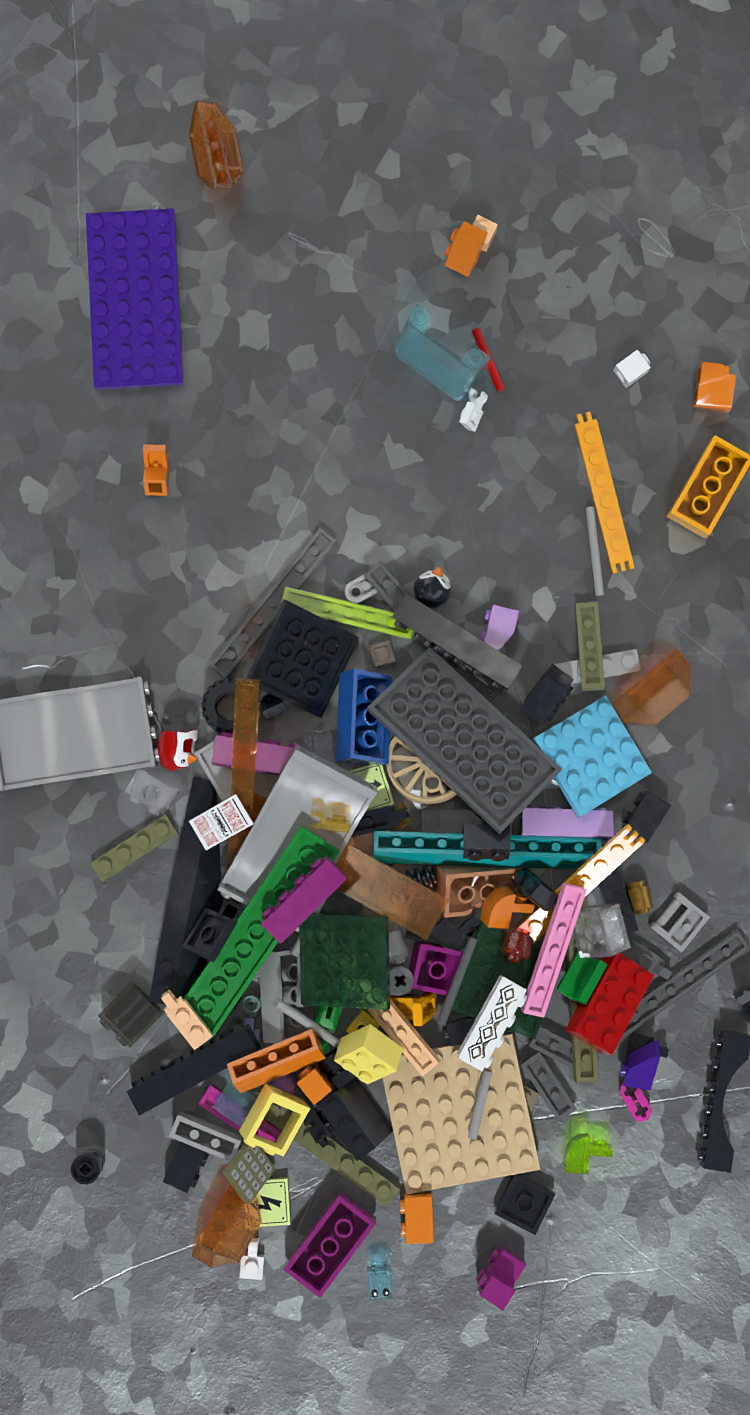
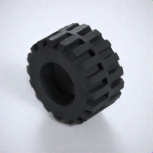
(210, 702)

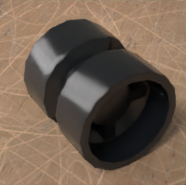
(337, 1073)
(87, 1166)

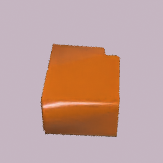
(714, 387)

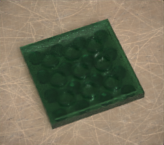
(345, 961)
(484, 970)

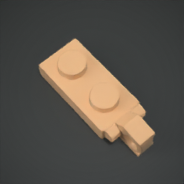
(186, 1020)

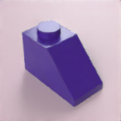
(641, 1066)

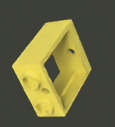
(267, 1096)

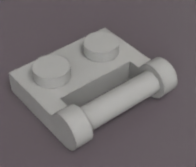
(685, 926)

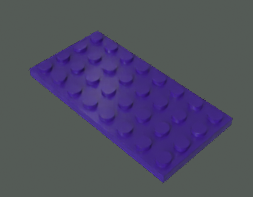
(134, 299)

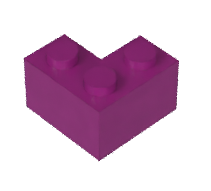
(498, 1279)

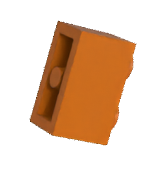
(465, 248)
(314, 1083)
(418, 1218)

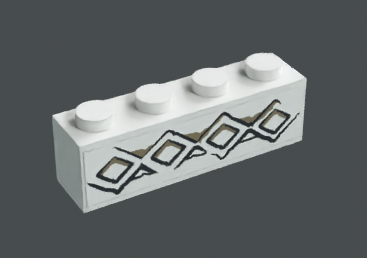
(491, 1023)

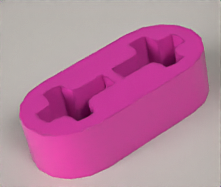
(630, 1103)

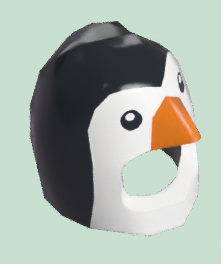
(432, 588)

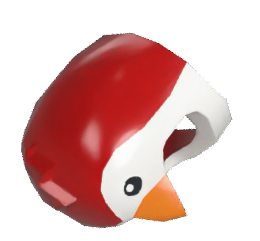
(177, 749)

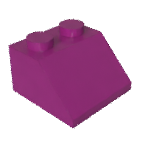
(433, 967)

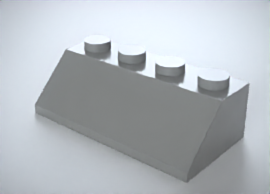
(279, 980)

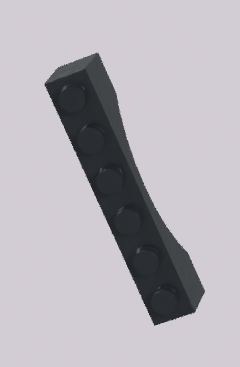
(731, 1053)

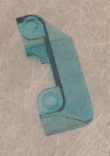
(435, 361)

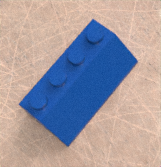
(359, 734)

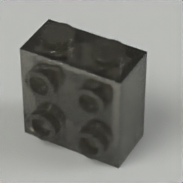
(130, 1014)

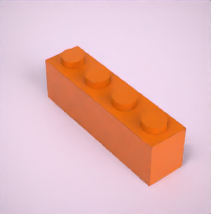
(276, 1061)

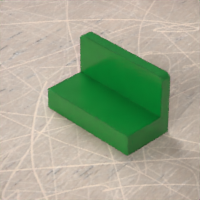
(581, 978)

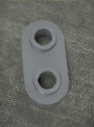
(365, 588)

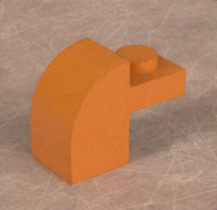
(156, 470)
(499, 907)

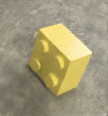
(368, 1054)

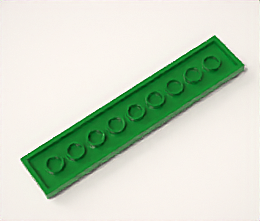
(250, 943)

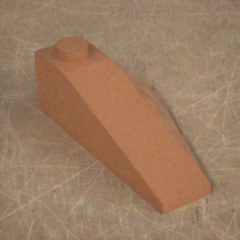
(470, 885)

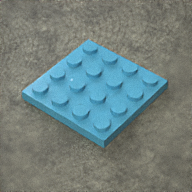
(594, 756)

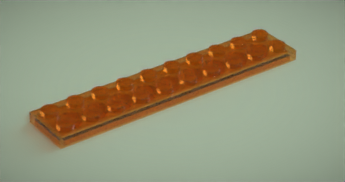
(385, 888)

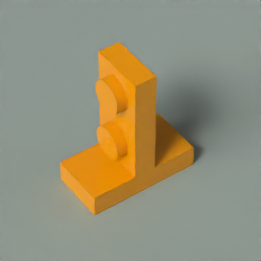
(416, 1008)

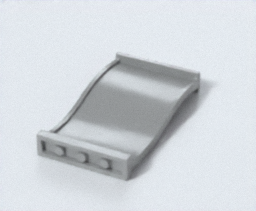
(76, 733)
(303, 786)

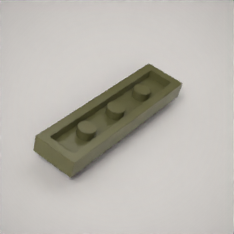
(589, 646)
(134, 848)

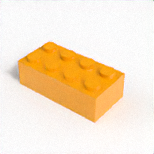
(709, 487)

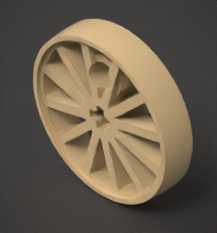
(422, 770)

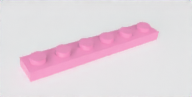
(553, 949)

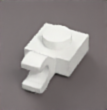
(472, 412)
(252, 1262)

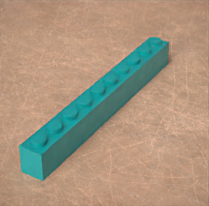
(448, 850)

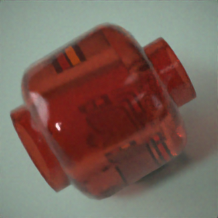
(517, 945)

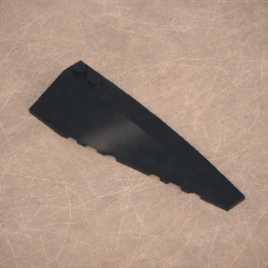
(191, 890)

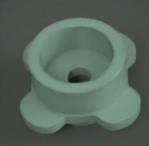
(244, 1004)

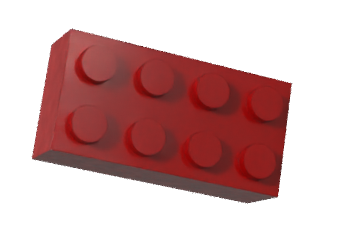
(611, 1004)

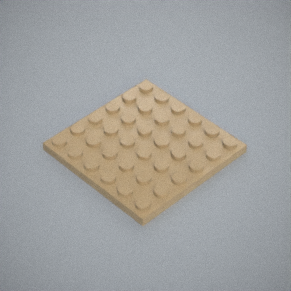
(435, 1115)

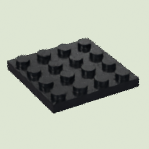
(302, 658)

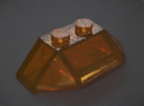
(214, 147)
(656, 691)
(228, 1231)

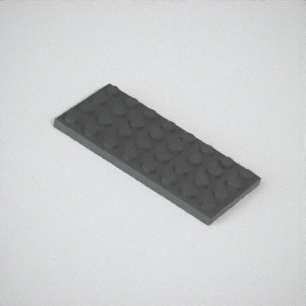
(464, 740)

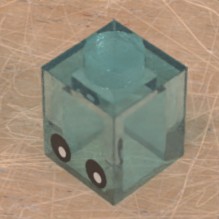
(379, 1281)

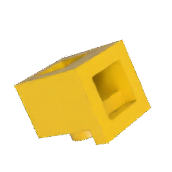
(362, 1018)

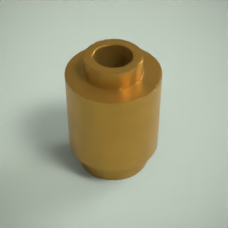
(639, 897)

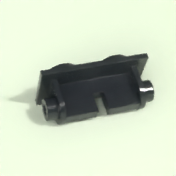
(321, 1128)

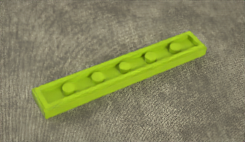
(346, 612)

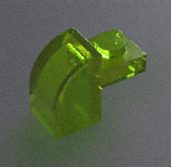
(578, 1152)

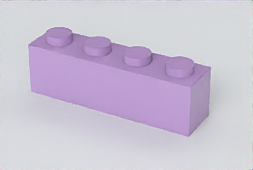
(565, 823)

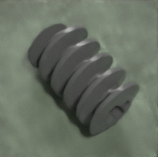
(400, 980)

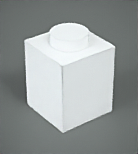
(632, 368)

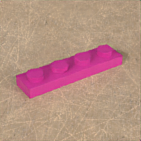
(265, 1130)

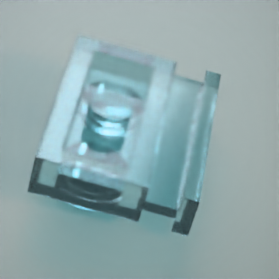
(235, 1104)

